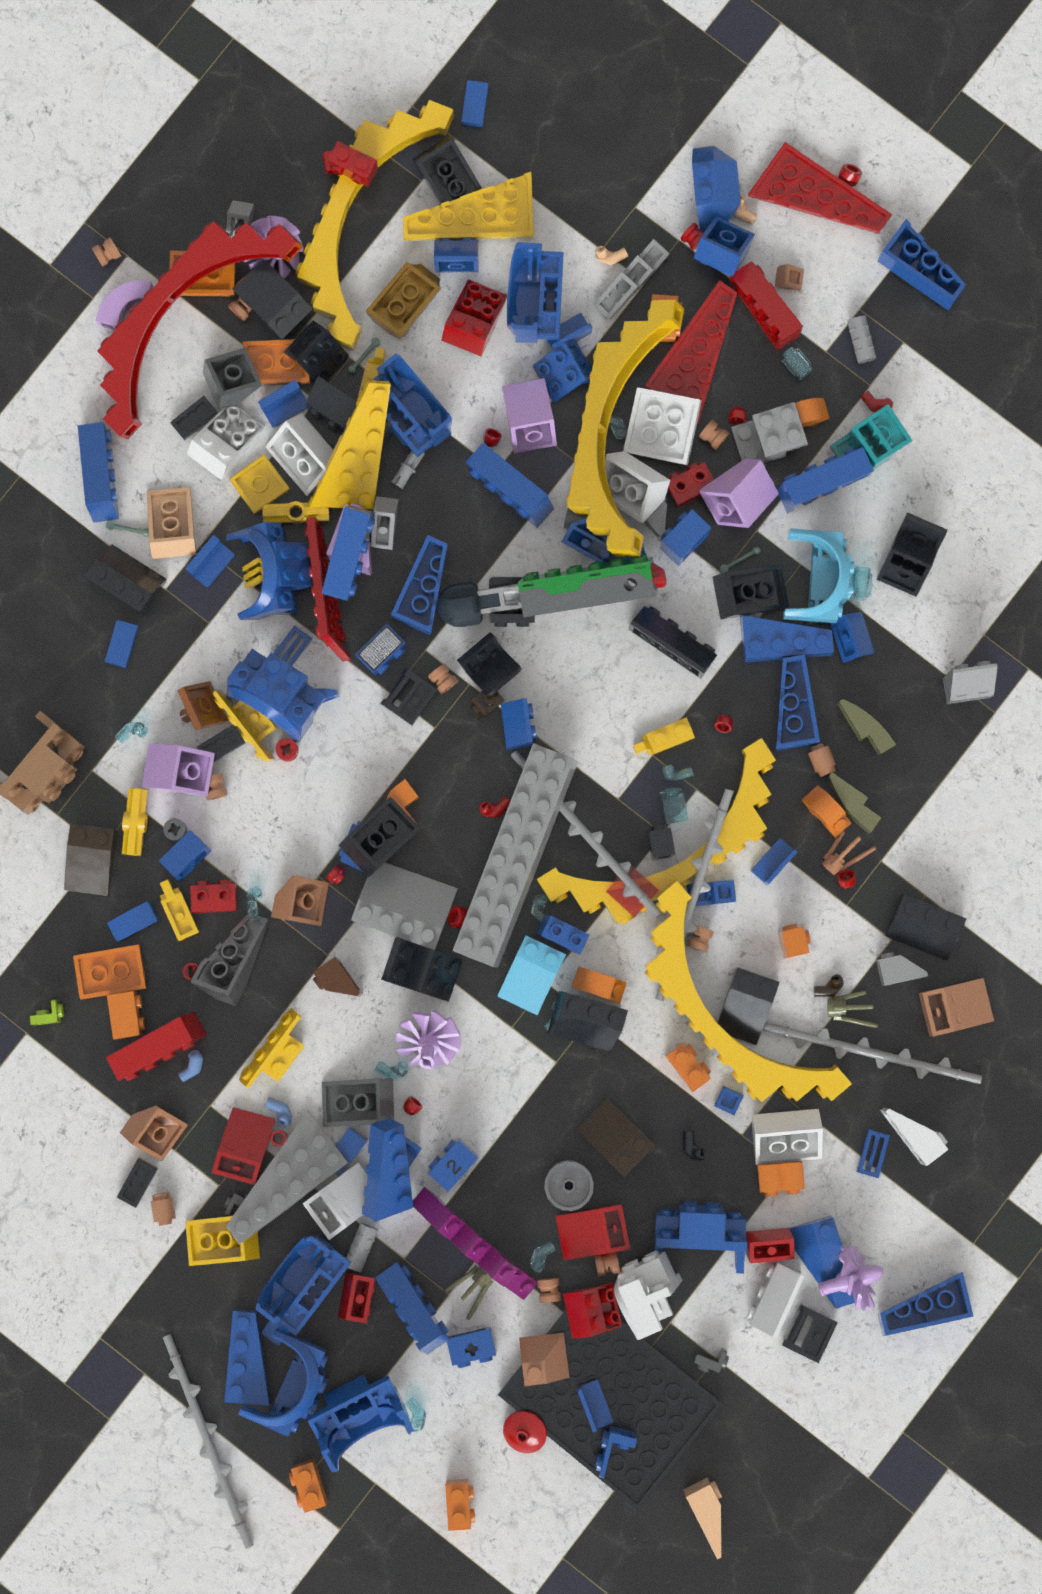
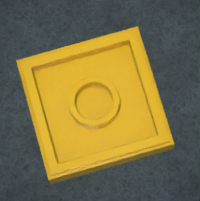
(259, 484)

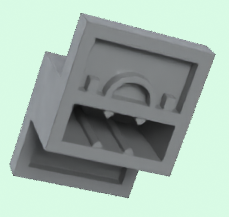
(770, 434)

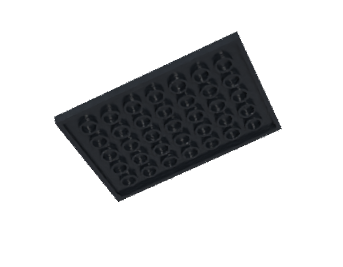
(643, 1395)

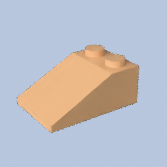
(171, 522)
(706, 1506)

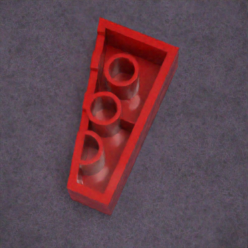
(766, 305)
(156, 1046)

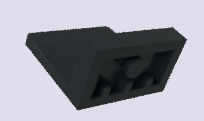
(317, 352)

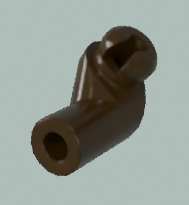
(831, 988)

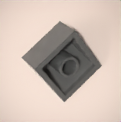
(231, 377)

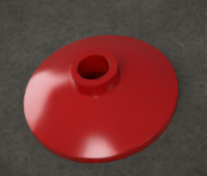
(528, 1424)

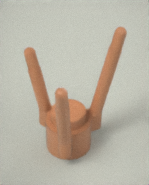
(834, 862)

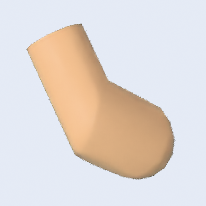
(743, 214)
(609, 257)

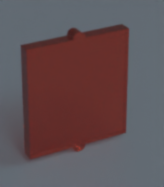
(631, 904)

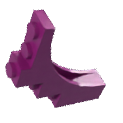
(473, 1244)

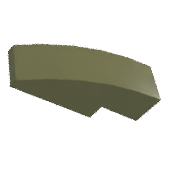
(866, 726)
(853, 803)

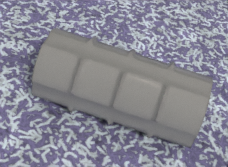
(861, 339)
(361, 1246)

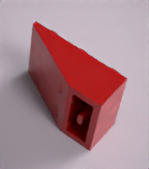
(474, 317)
(243, 1146)
(592, 1232)

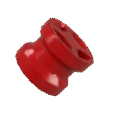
(692, 236)
(290, 752)

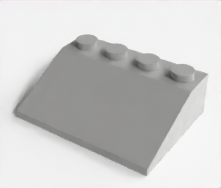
(405, 905)

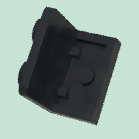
(501, 618)
(489, 665)

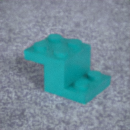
(879, 436)

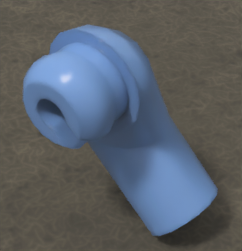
(194, 1066)
(282, 1111)

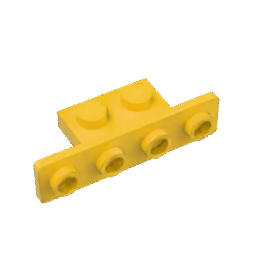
(253, 724)
(276, 1053)

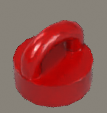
(851, 173)
(457, 916)

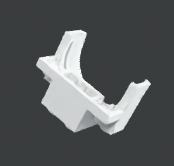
(643, 1292)

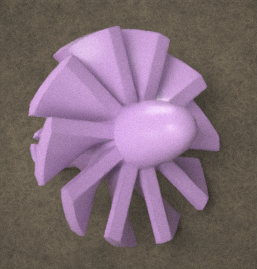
(263, 226)
(435, 1041)
(854, 1277)

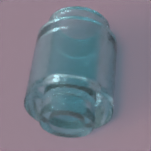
(797, 362)
(861, 583)

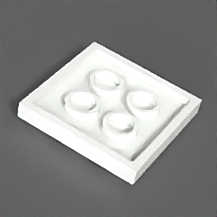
(662, 426)

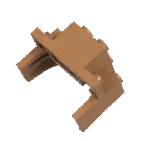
(43, 769)

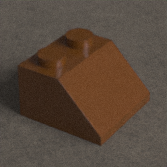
(335, 978)

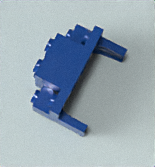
(534, 293)
(412, 409)
(283, 570)
(275, 692)
(702, 1229)
(301, 1282)
(298, 1389)
(354, 1413)

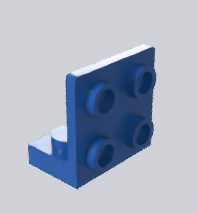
(563, 369)
(624, 1440)

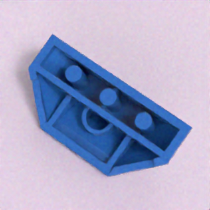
(715, 185)
(590, 545)

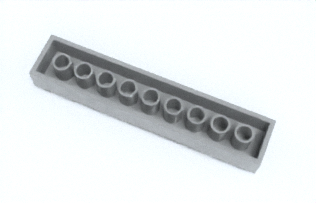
(515, 855)

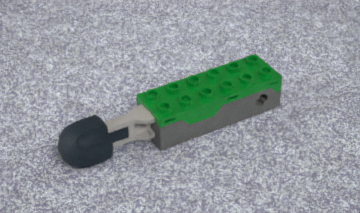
(554, 590)

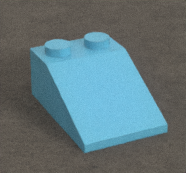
(531, 975)

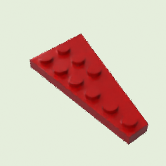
(807, 187)
(693, 358)
(326, 607)

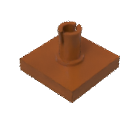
(200, 706)

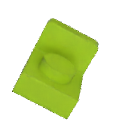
(45, 1017)

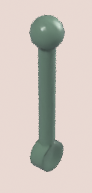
(375, 343)
(110, 525)
(724, 568)

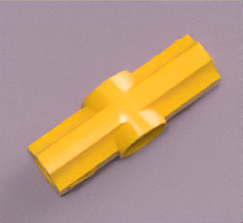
(281, 513)
(134, 822)

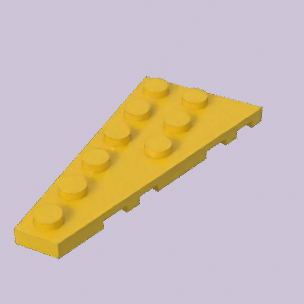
(484, 214)
(355, 460)

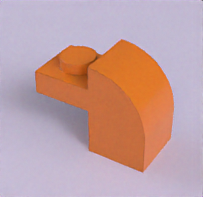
(812, 411)
(403, 796)
(827, 811)
(599, 984)

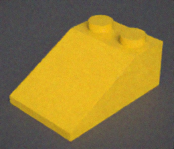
(212, 1243)

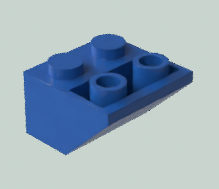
(516, 724)

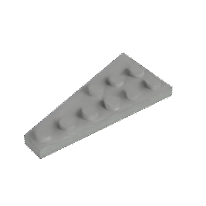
(294, 1172)

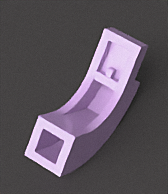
(120, 301)

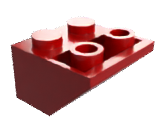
(592, 1310)

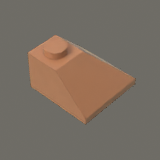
(301, 901)
(153, 1131)
(544, 1358)

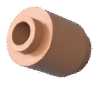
(822, 760)
(163, 1208)

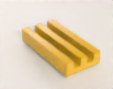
(252, 570)

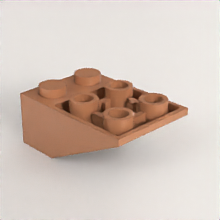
(956, 1007)

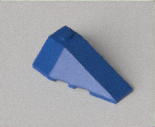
(819, 1249)

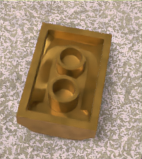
(404, 299)

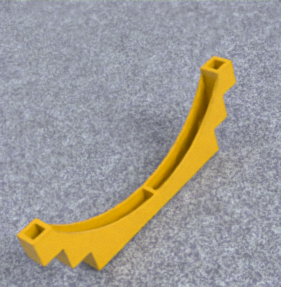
(321, 260)
(610, 371)
(739, 827)
(757, 1071)

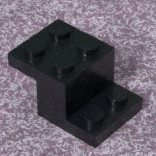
(911, 554)
(421, 969)

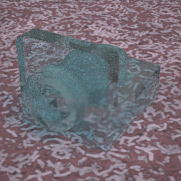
(674, 805)

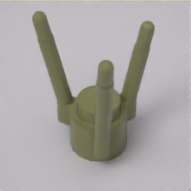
(837, 1007)
(480, 1278)

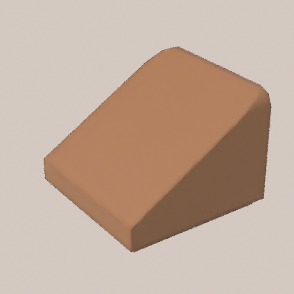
(789, 277)

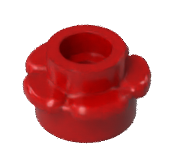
(336, 874)

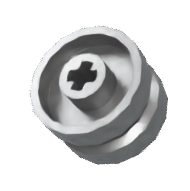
(563, 1197)

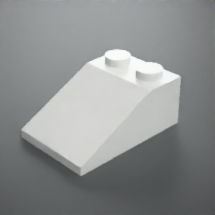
(922, 1141)

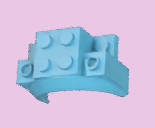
(828, 577)

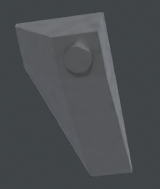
(230, 965)

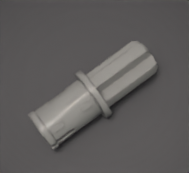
(406, 469)

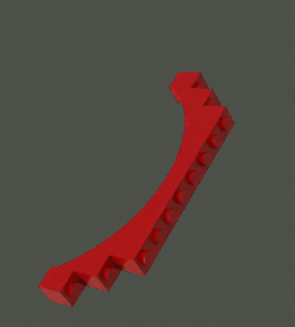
(129, 341)

